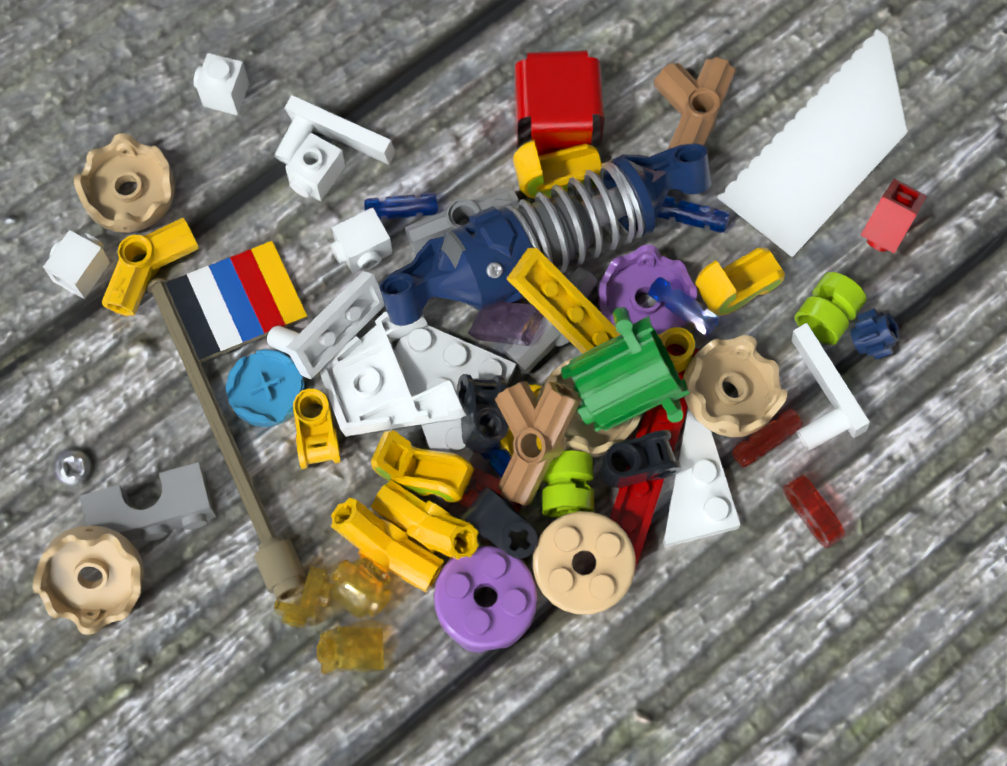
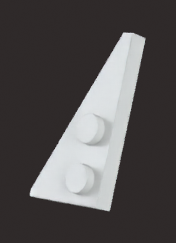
(700, 495)

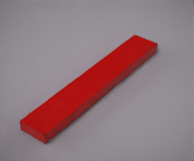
(637, 502)

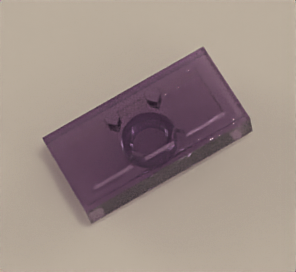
(507, 324)

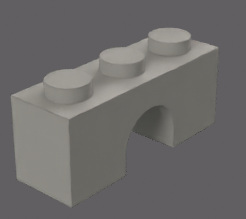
(183, 503)

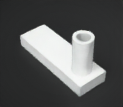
(311, 118)
(332, 327)
(846, 412)

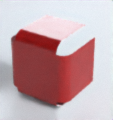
(560, 96)

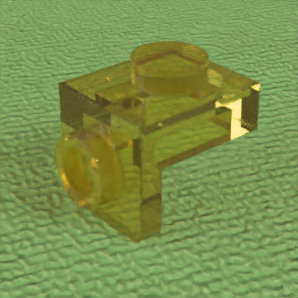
(315, 595)
(351, 650)

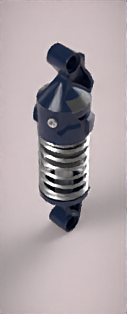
(479, 256)

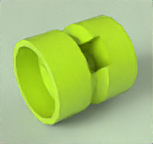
(831, 307)
(568, 484)

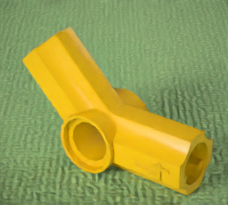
(132, 278)
(425, 522)
(386, 545)

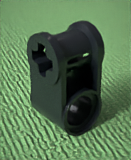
(480, 407)
(648, 458)
(494, 520)

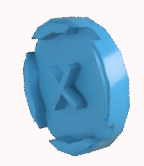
(264, 388)

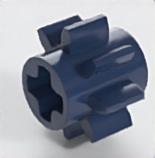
(875, 334)

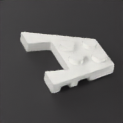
(372, 391)

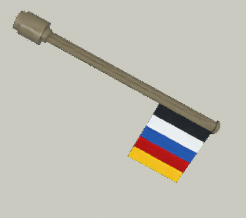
(212, 315)

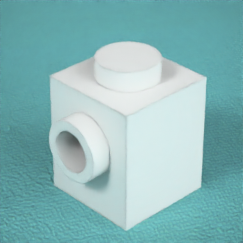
(221, 83)
(315, 167)
(361, 241)
(77, 263)

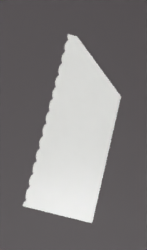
(823, 150)

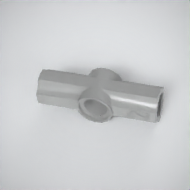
(443, 222)

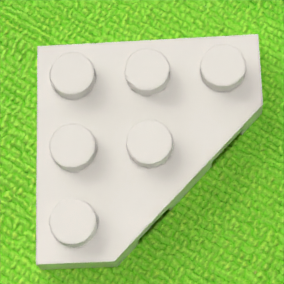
(436, 357)

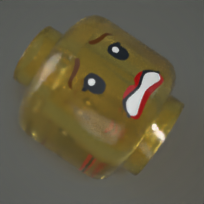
(361, 587)

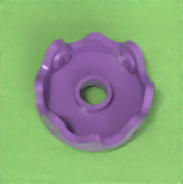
(634, 275)
(490, 627)

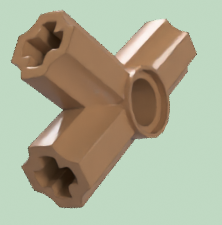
(691, 95)
(530, 419)

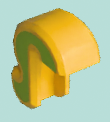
(555, 168)
(739, 282)
(421, 470)

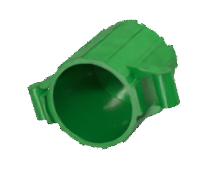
(626, 376)

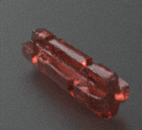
(767, 438)

